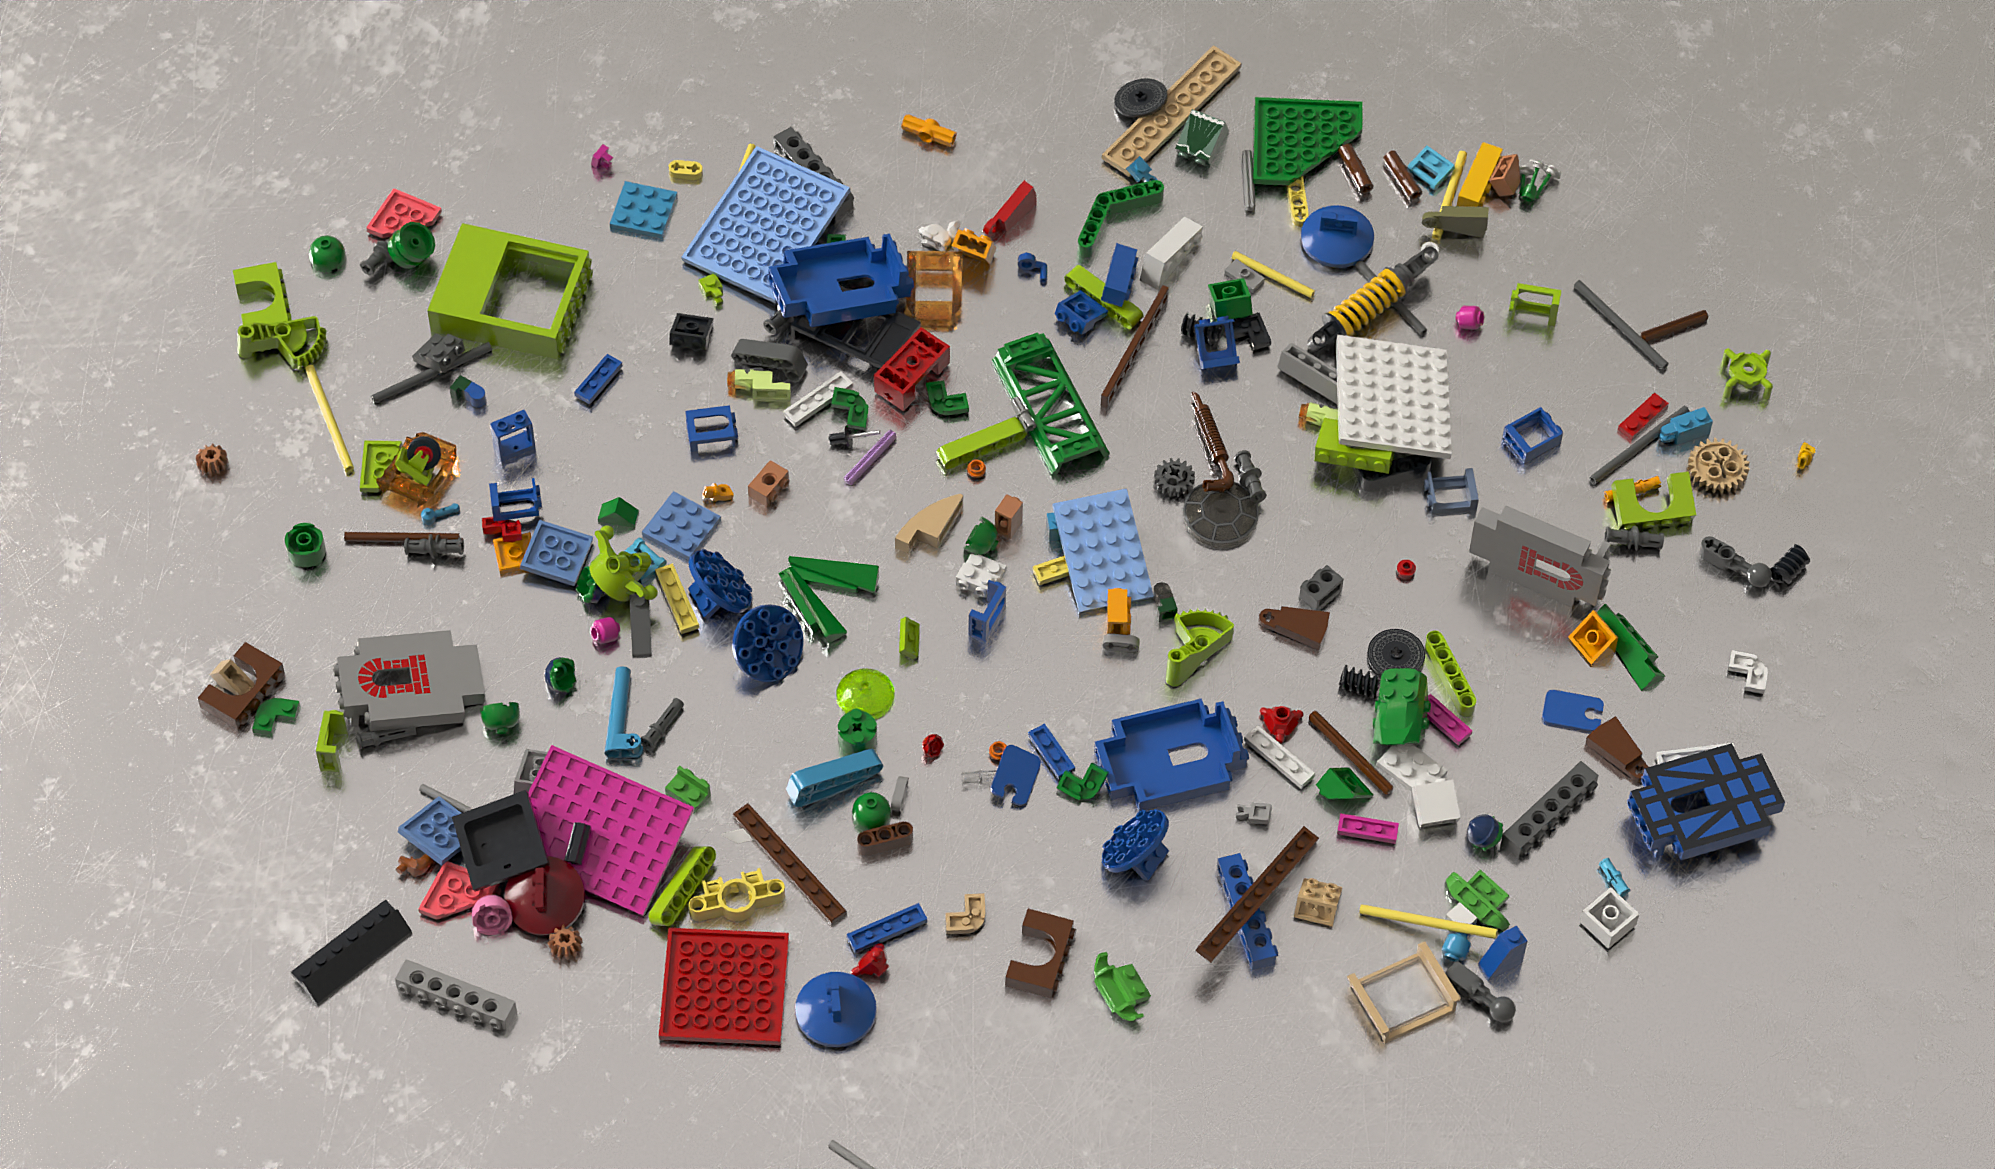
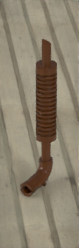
(1214, 444)

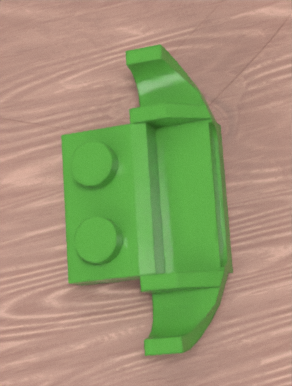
(1480, 897)
(1120, 987)

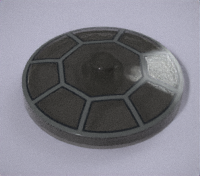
(1220, 517)

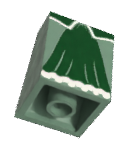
(1201, 138)

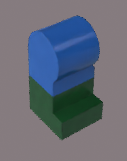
(469, 391)

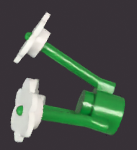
(1529, 191)

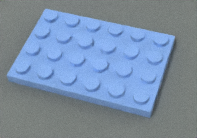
(1102, 549)

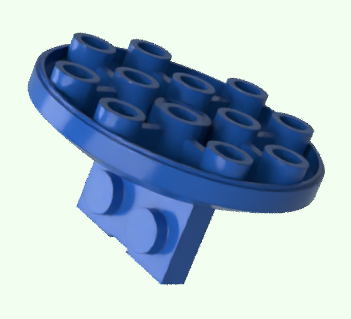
(1337, 236)
(717, 584)
(767, 643)
(1137, 844)
(835, 1009)

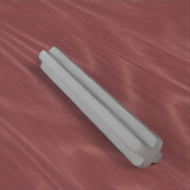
(1248, 180)

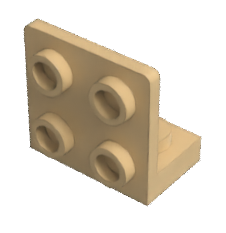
(1317, 901)

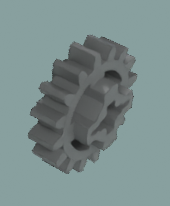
(1174, 478)

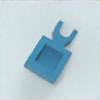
(1140, 170)

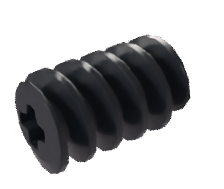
(1210, 333)
(1790, 564)
(1360, 681)

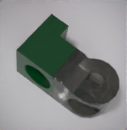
(1166, 603)

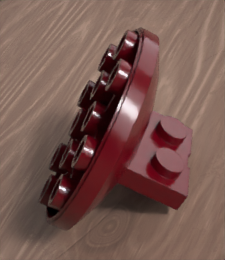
(546, 898)

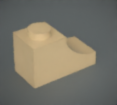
(232, 678)

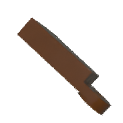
(1298, 624)
(1617, 747)

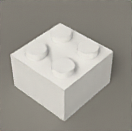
(1609, 917)

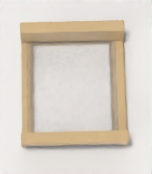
(1406, 994)

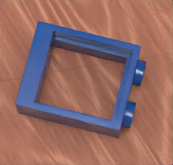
(523, 441)
(1519, 445)

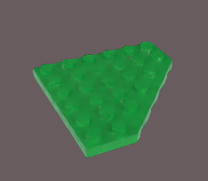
(1299, 135)

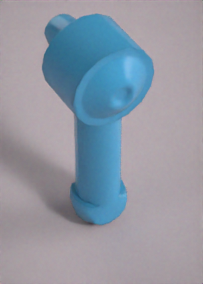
(429, 516)

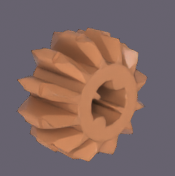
(211, 459)
(565, 942)

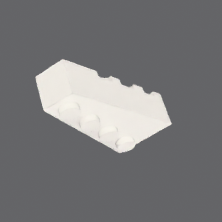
(1169, 252)

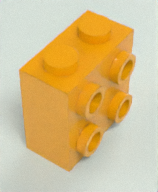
(976, 247)
(1118, 612)

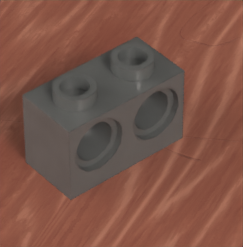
(1323, 589)

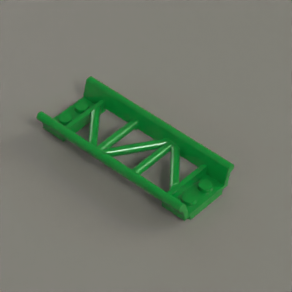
(1017, 356)

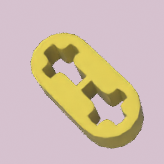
(685, 170)

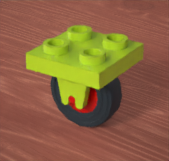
(419, 459)

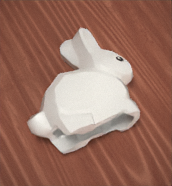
(938, 236)

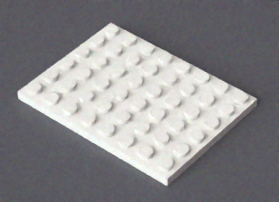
(1393, 397)

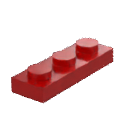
(1643, 416)

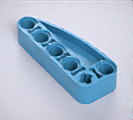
(832, 777)

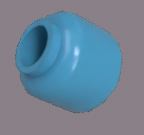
(1456, 947)

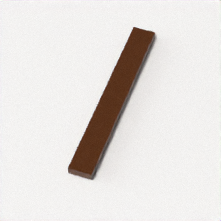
(1134, 346)
(789, 864)

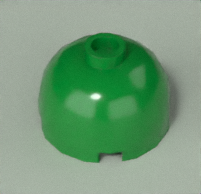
(327, 254)
(982, 538)
(500, 717)
(871, 811)

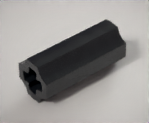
(577, 843)

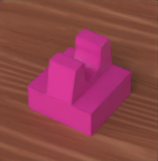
(602, 158)

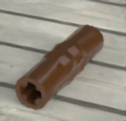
(1355, 168)
(1402, 175)

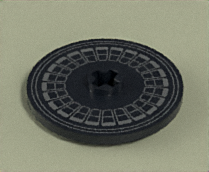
(1141, 98)
(1384, 644)

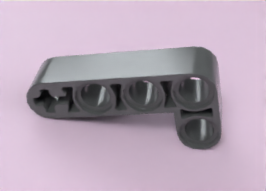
(771, 355)

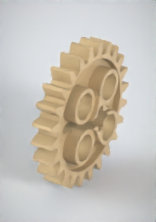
(1718, 465)

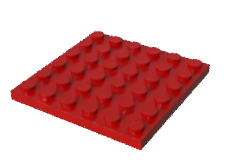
(724, 986)

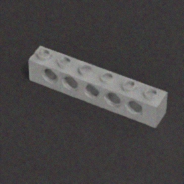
(412, 972)

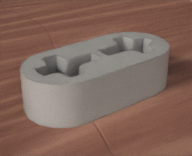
(1121, 643)
(899, 793)

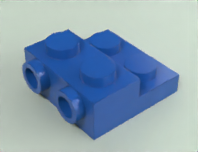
(1080, 312)

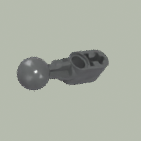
(1714, 551)
(1472, 987)

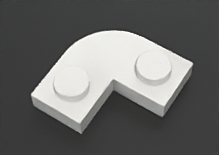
(1754, 668)

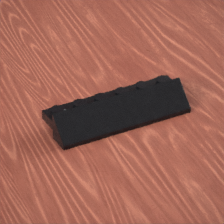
(351, 952)

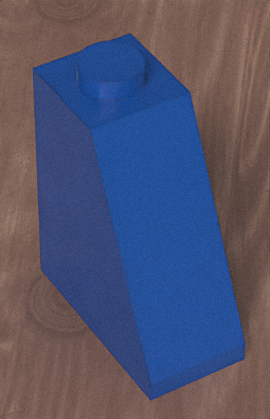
(1504, 953)

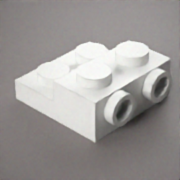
(976, 573)

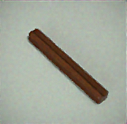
(1675, 325)

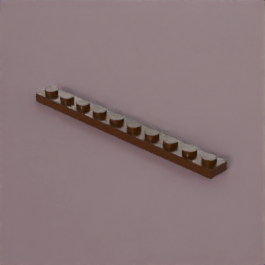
(1257, 894)

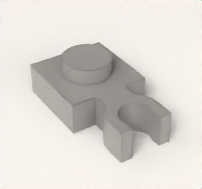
(1258, 813)

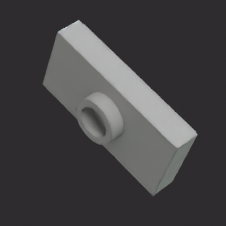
(1239, 270)

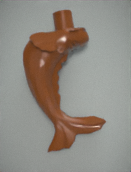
(414, 866)

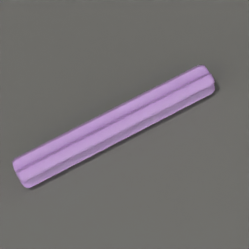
(870, 457)

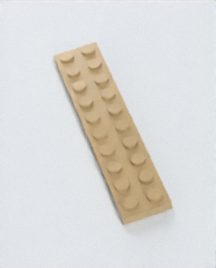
(1187, 93)

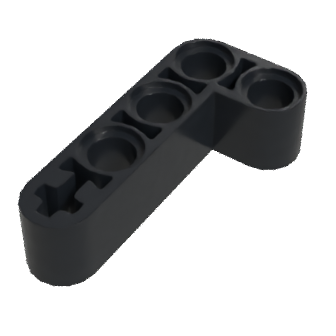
(1415, 465)

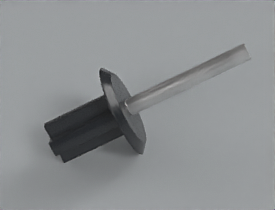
(847, 436)

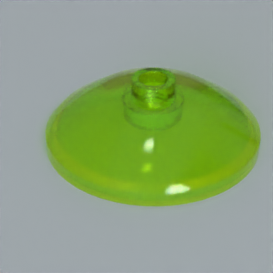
(874, 700)

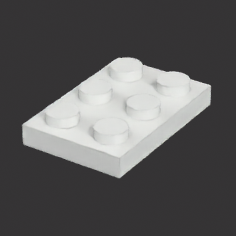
(1410, 765)

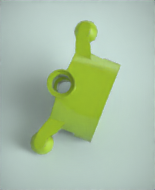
(619, 572)

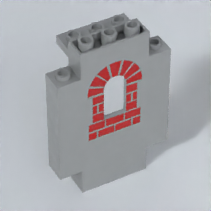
(1517, 540)
(441, 678)

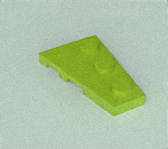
(375, 460)

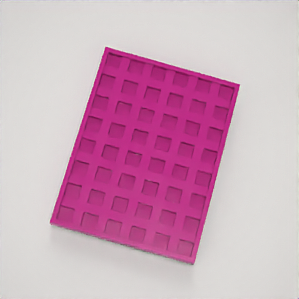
(630, 824)

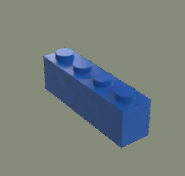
(1120, 275)

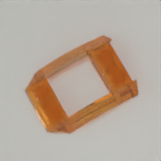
(935, 262)
(394, 482)

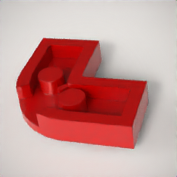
(510, 529)

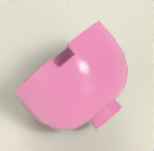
(491, 915)

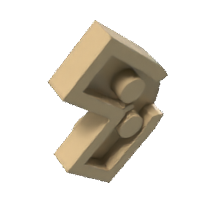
(969, 920)

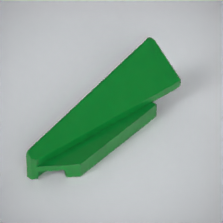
(836, 574)
(811, 607)
(1632, 649)

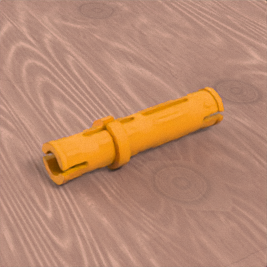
(1641, 487)

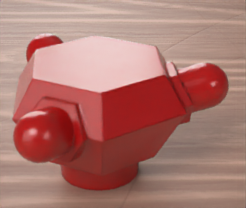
(1281, 720)
(872, 962)

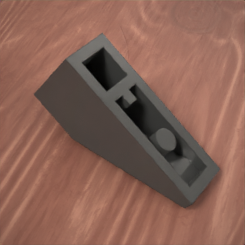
(640, 626)

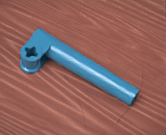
(617, 743)

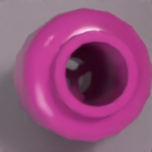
(1470, 317)
(605, 630)

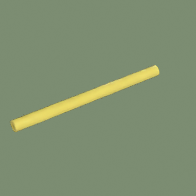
(329, 418)
(1428, 921)

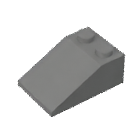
(528, 769)

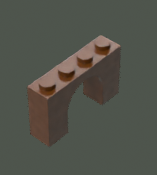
(237, 708)
(1042, 978)

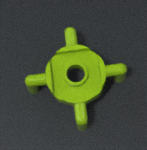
(1747, 378)

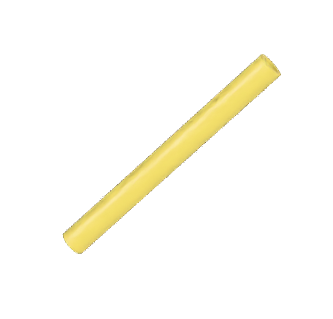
(1274, 274)

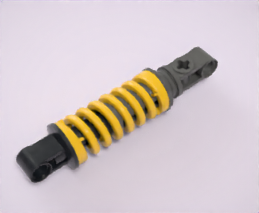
(1371, 299)

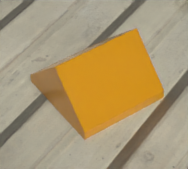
(1594, 638)

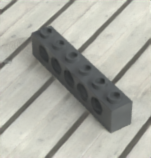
(793, 148)
(1579, 775)

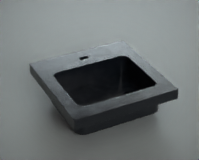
(500, 837)

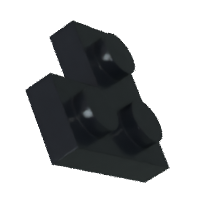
(1254, 328)

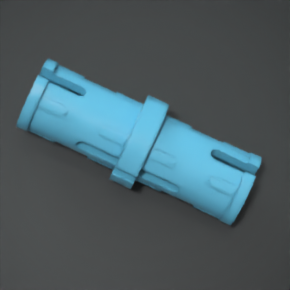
(1614, 877)

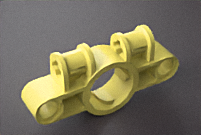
(751, 883)

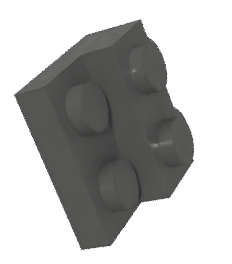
(439, 352)

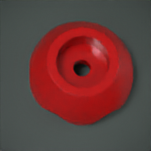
(932, 745)

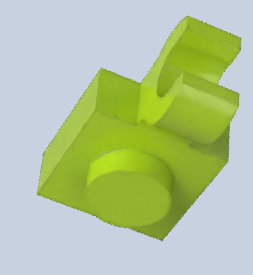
(711, 286)

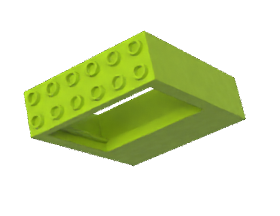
(471, 277)

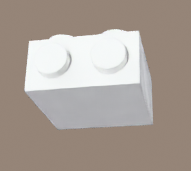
(1436, 802)

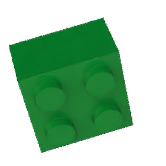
(1230, 299)

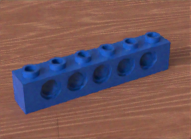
(1258, 956)

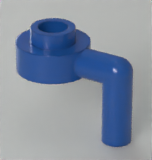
(1028, 262)

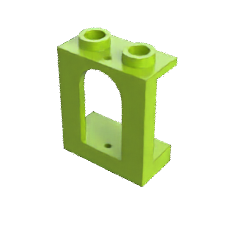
(1533, 307)
(327, 755)

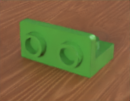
(689, 788)

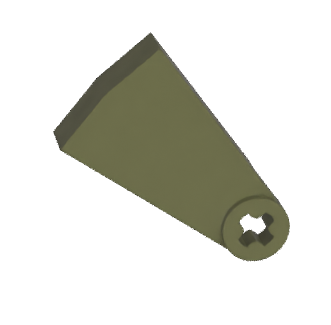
(1459, 219)

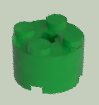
(305, 545)
(857, 731)

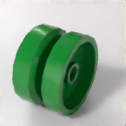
(411, 245)

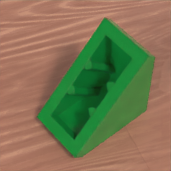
(618, 513)

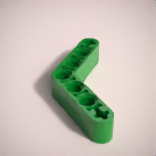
(1112, 203)

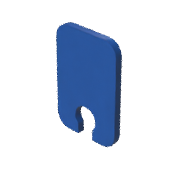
(1569, 710)
(1018, 770)

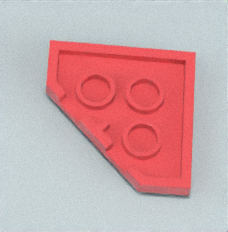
(401, 209)
(452, 892)

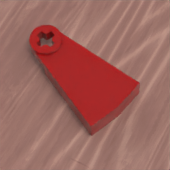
(1013, 210)

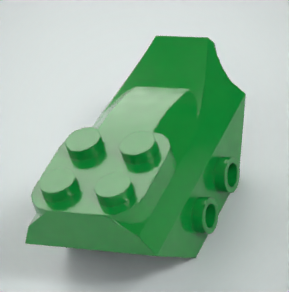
(1401, 707)

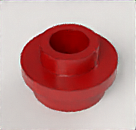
(1406, 573)

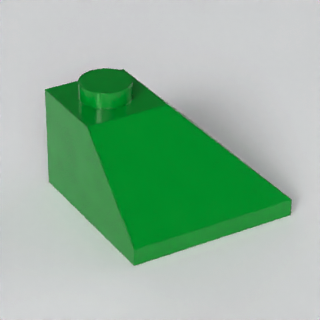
(1342, 784)

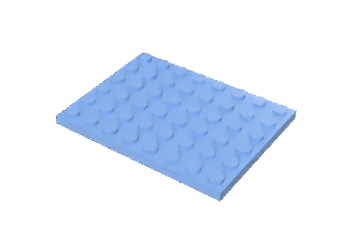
(762, 213)

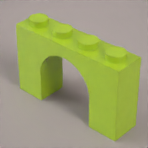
(263, 279)
(1330, 451)
(1631, 513)

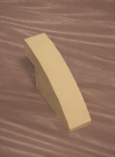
(930, 524)

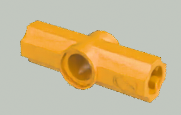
(929, 130)

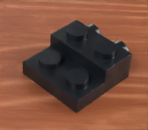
(690, 331)

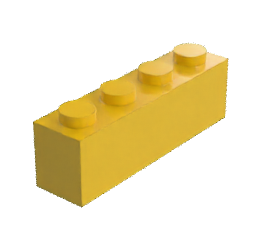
(1477, 181)

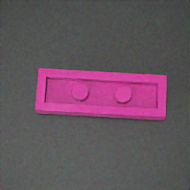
(1447, 721)
(1368, 828)

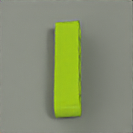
(1083, 280)
(981, 443)
(1450, 665)
(682, 885)

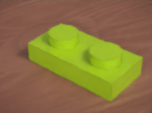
(909, 638)

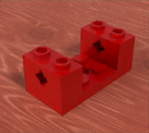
(898, 379)

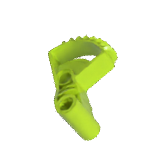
(262, 336)
(1198, 642)

